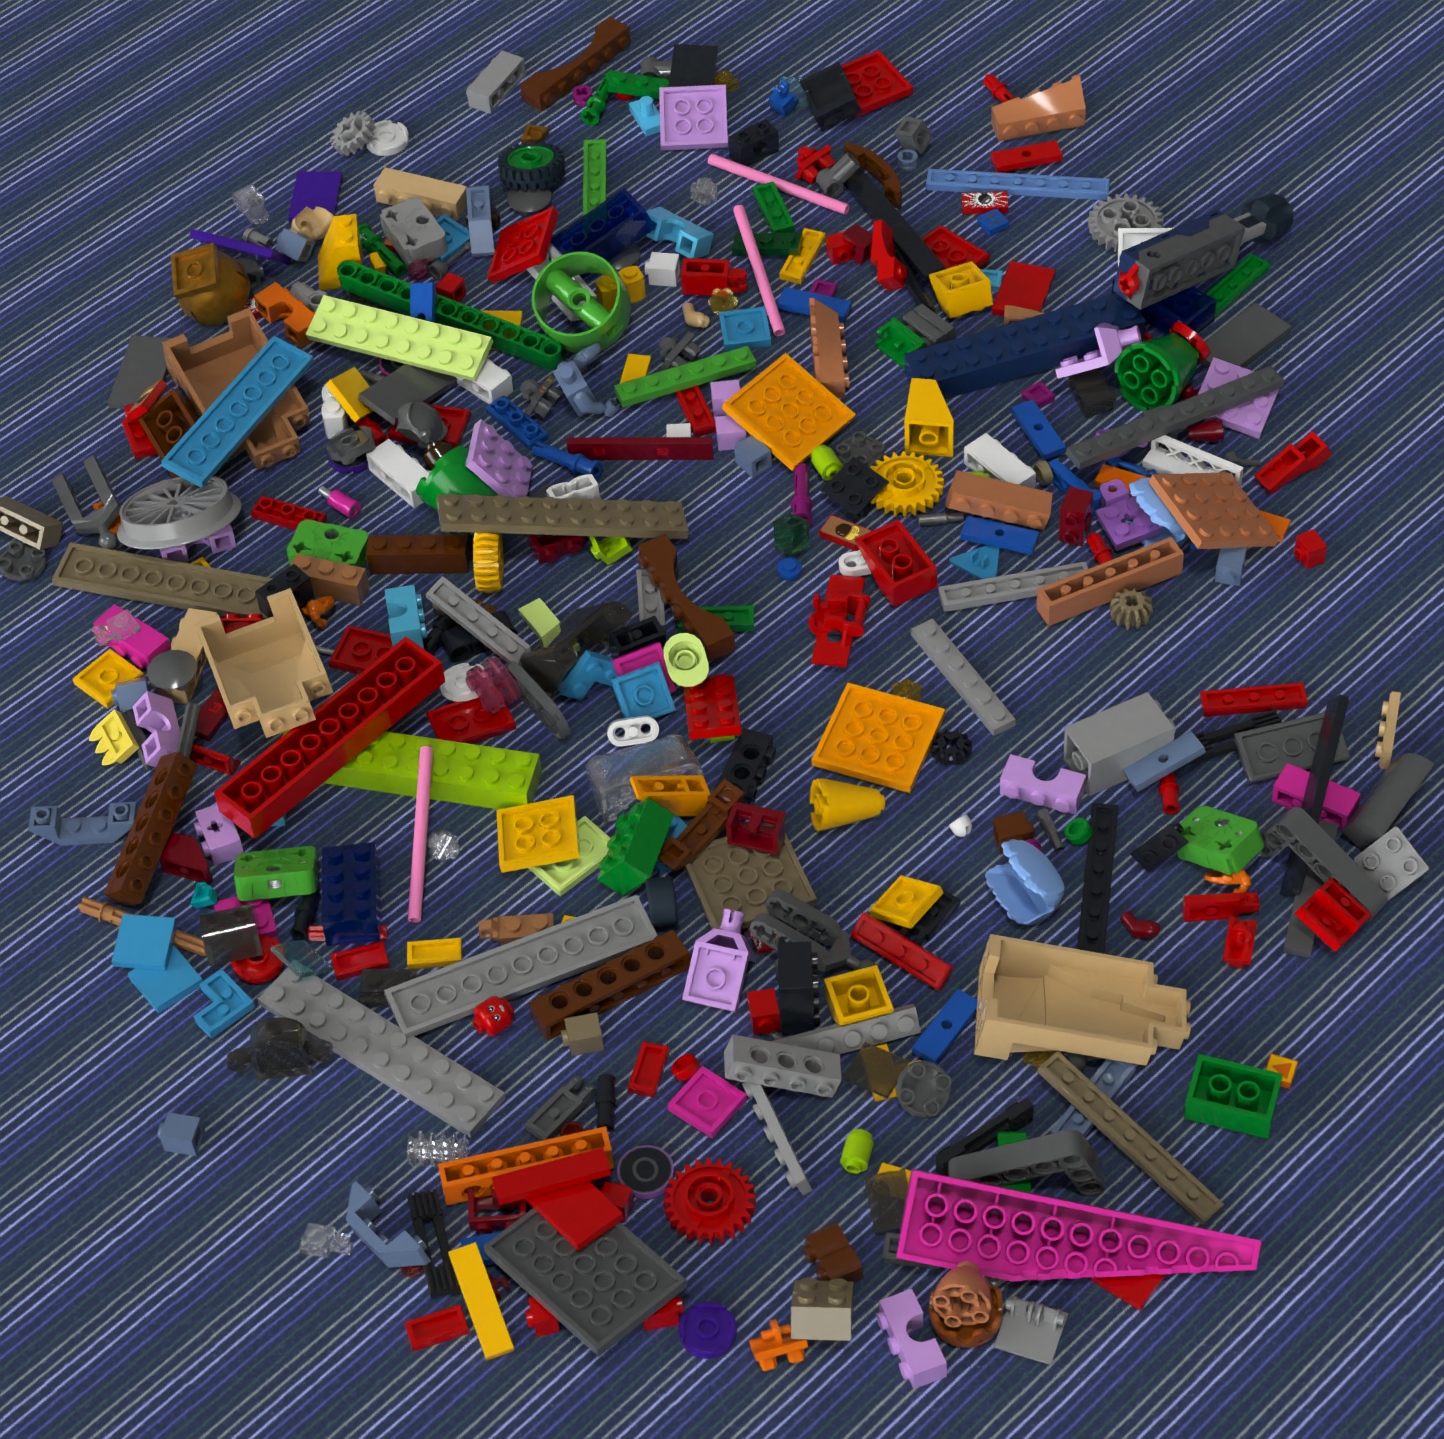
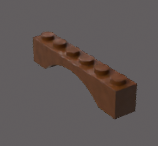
(548, 86)
(661, 563)

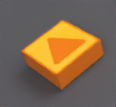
(1285, 1066)

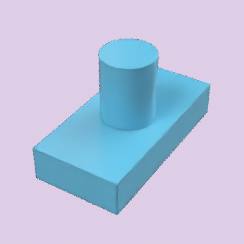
(646, 115)

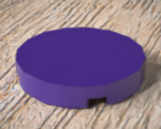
(707, 1330)

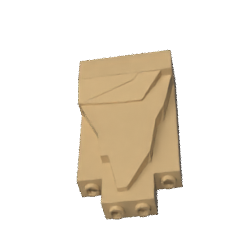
(267, 667)
(1074, 1003)

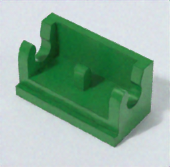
(898, 341)

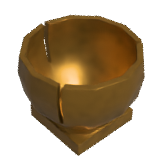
(209, 284)

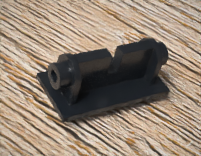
(1160, 847)

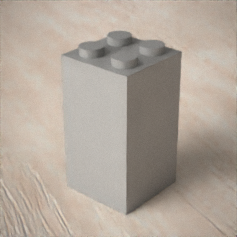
(1115, 740)

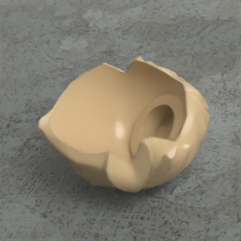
(313, 222)

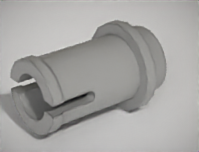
(254, 237)

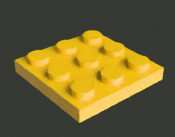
(537, 834)

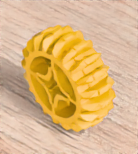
(488, 562)

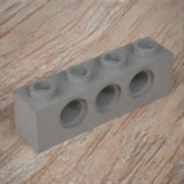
(782, 1066)

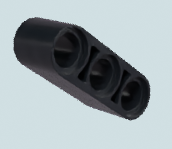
(463, 645)

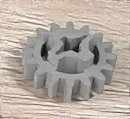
(352, 133)

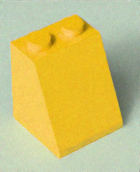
(340, 245)
(928, 420)

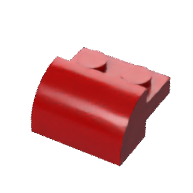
(1333, 914)

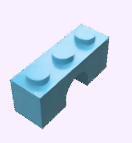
(690, 238)
(405, 615)

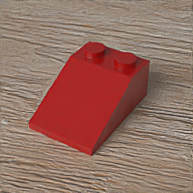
(897, 563)

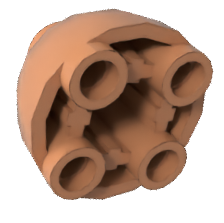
(963, 1296)

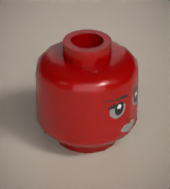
(493, 1016)

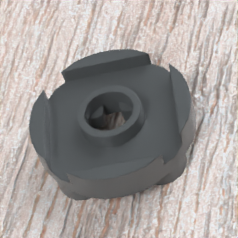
(351, 444)

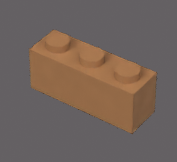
(335, 579)

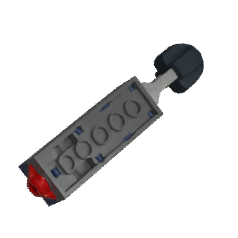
(1197, 250)

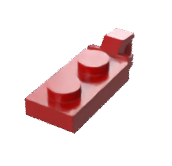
(137, 437)
(1219, 906)

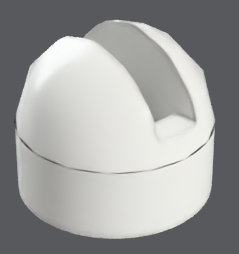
(961, 826)

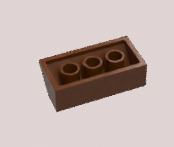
(168, 422)
(419, 553)

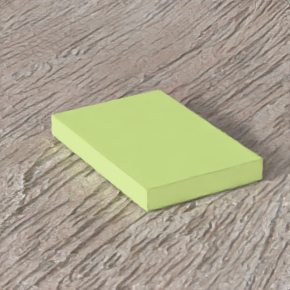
(567, 874)

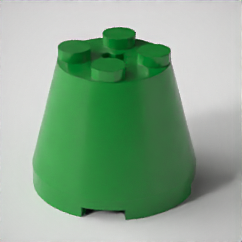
(1155, 371)
(452, 477)

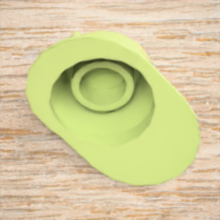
(686, 660)

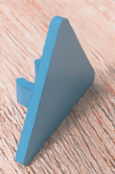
(979, 562)

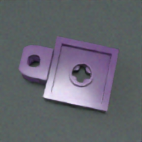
(1119, 507)

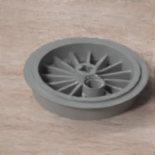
(176, 513)

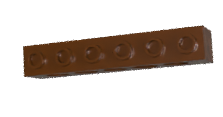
(151, 829)
(624, 984)

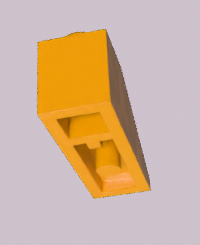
(677, 793)

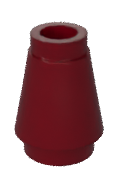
(1207, 431)

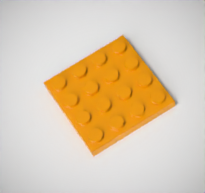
(788, 411)
(878, 737)

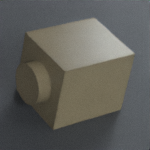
(583, 1034)

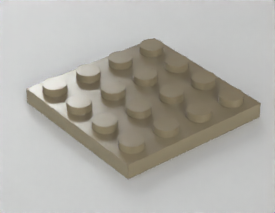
(744, 879)

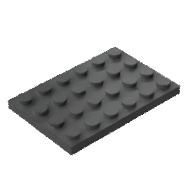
(591, 1291)

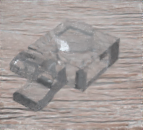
(118, 626)
(322, 1239)

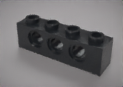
(749, 763)

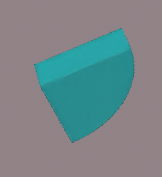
(203, 895)

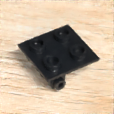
(855, 487)

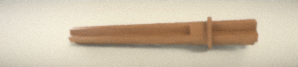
(111, 914)

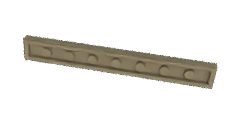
(1130, 1138)

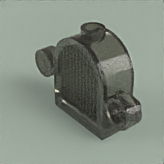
(279, 1050)

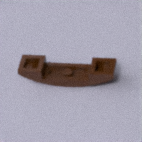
(879, 170)
(703, 829)

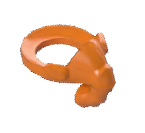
(316, 608)
(1236, 878)

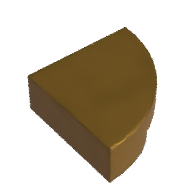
(534, 133)

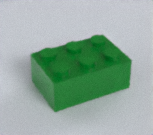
(634, 846)
(1233, 1096)

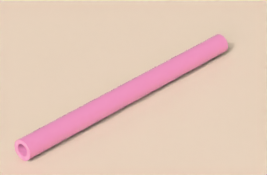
(782, 185)
(759, 270)
(420, 834)

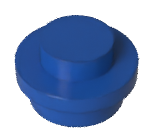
(789, 568)

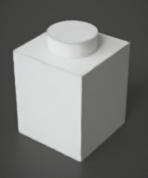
(663, 269)

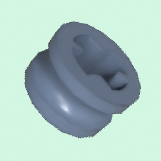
(907, 160)

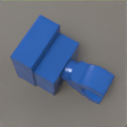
(782, 100)

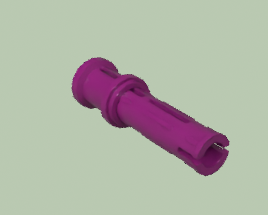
(801, 503)

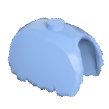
(1158, 511)
(1026, 886)

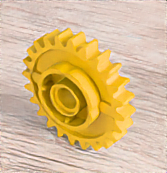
(911, 484)

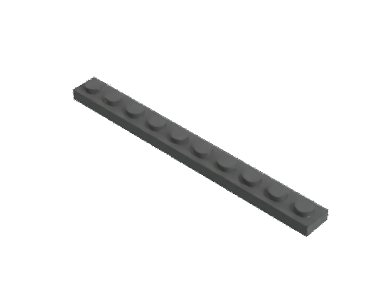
(1174, 417)

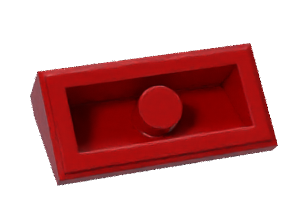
(214, 760)

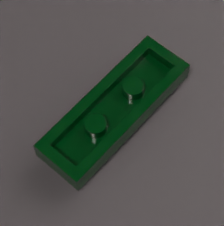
(771, 244)

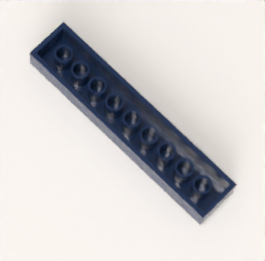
(1020, 346)

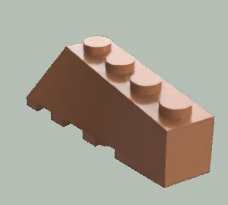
(1041, 111)
(828, 348)
(999, 500)

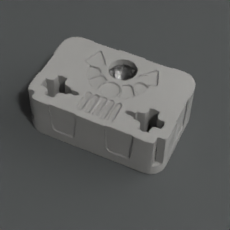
(413, 231)

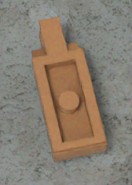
(514, 927)

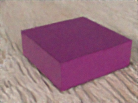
(824, 288)
(1039, 393)

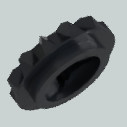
(951, 755)

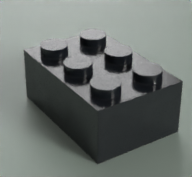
(798, 987)

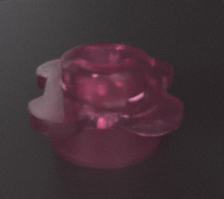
(418, 269)

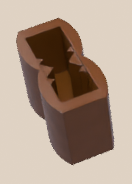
(832, 1255)

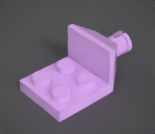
(1111, 344)
(719, 965)

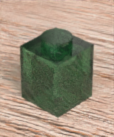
(791, 534)

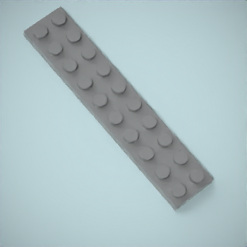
(520, 966)
(384, 1051)

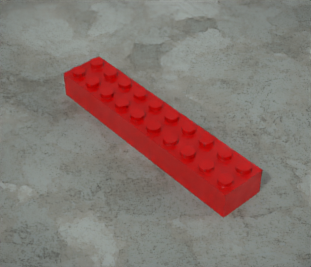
(321, 747)

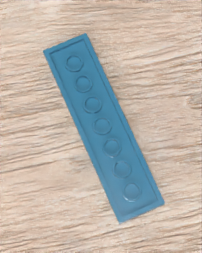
(237, 411)

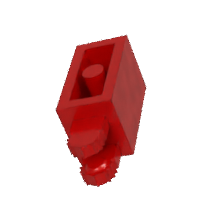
(706, 275)

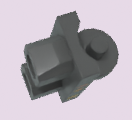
(676, 351)
(541, 397)

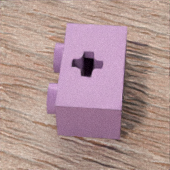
(219, 835)

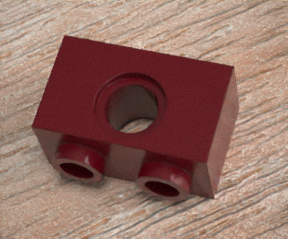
(1076, 516)

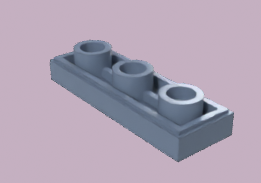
(1164, 761)

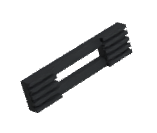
(1257, 721)
(1013, 1119)
(425, 1208)

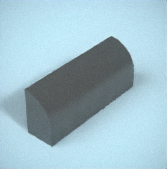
(1387, 798)

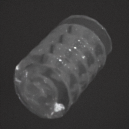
(435, 1150)

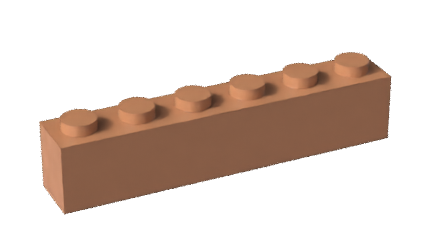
(1100, 583)

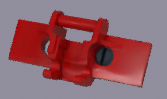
(829, 621)

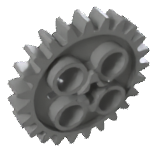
(1121, 213)

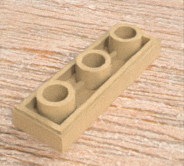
(1387, 729)

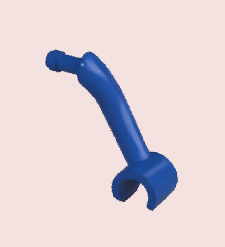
(1117, 462)

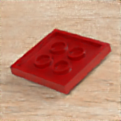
(875, 81)
(522, 245)

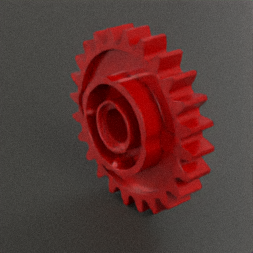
(729, 1211)

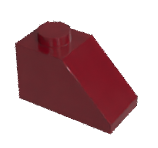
(185, 859)

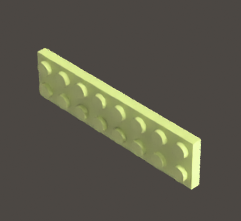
(399, 338)

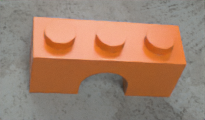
(281, 304)

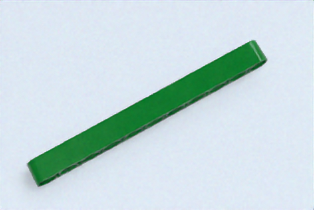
(506, 335)

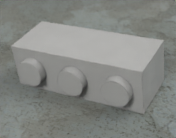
(496, 82)

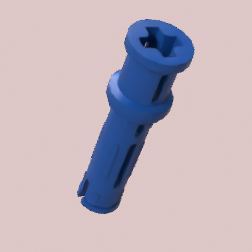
(576, 463)

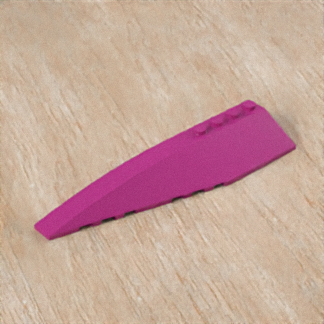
(1047, 1238)

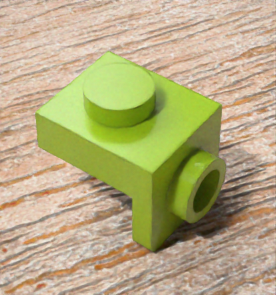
(610, 548)

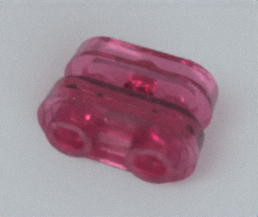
(493, 685)

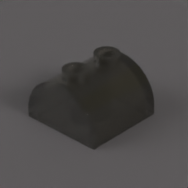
(231, 934)

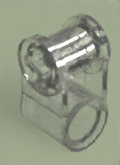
(251, 204)

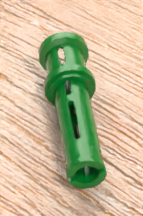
(596, 104)
(369, 238)

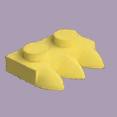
(114, 739)

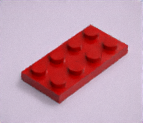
(712, 708)

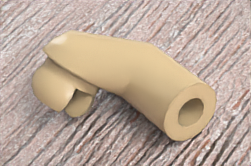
(694, 318)

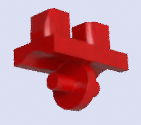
(810, 160)
(1239, 942)

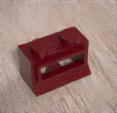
(550, 547)
(752, 833)
(486, 1224)

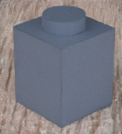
(294, 244)
(753, 456)
(1230, 565)
(129, 692)
(181, 1134)

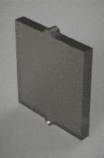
(875, 1070)

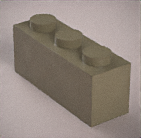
(28, 524)

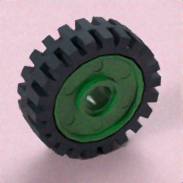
(531, 166)

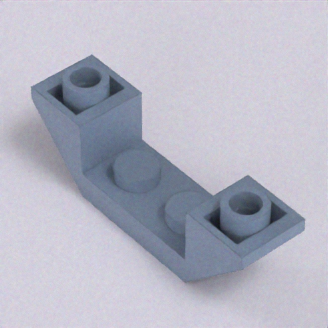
(480, 220)
(82, 830)
(399, 1252)

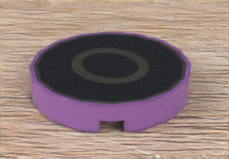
(646, 1171)

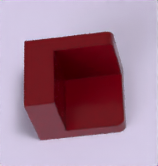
(861, 240)

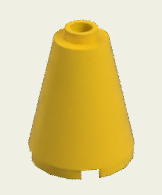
(842, 803)

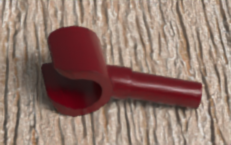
(496, 1283)

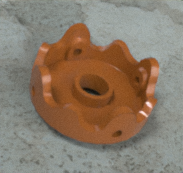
(969, 1335)

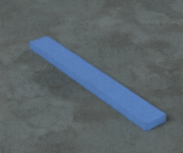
(1018, 184)

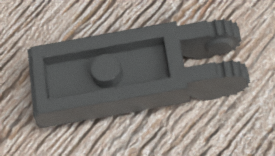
(560, 1109)

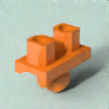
(775, 1343)

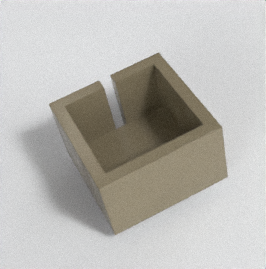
(822, 1309)

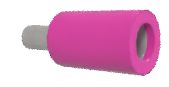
(341, 502)

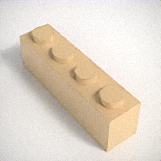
(437, 195)
(189, 641)

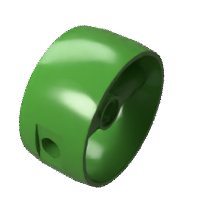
(557, 281)

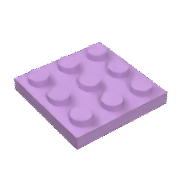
(693, 117)
(1246, 417)
(498, 462)

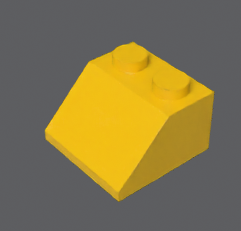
(962, 289)
(857, 996)

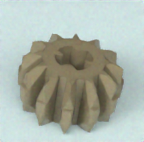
(1131, 608)

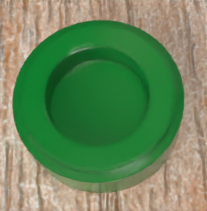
(1078, 831)

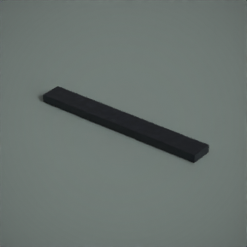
(904, 236)
(1317, 786)
(1098, 878)

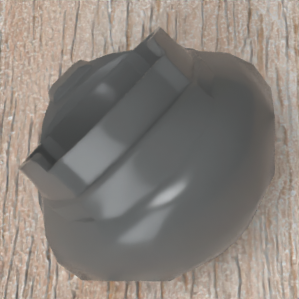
(420, 423)

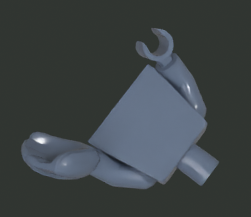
(575, 387)

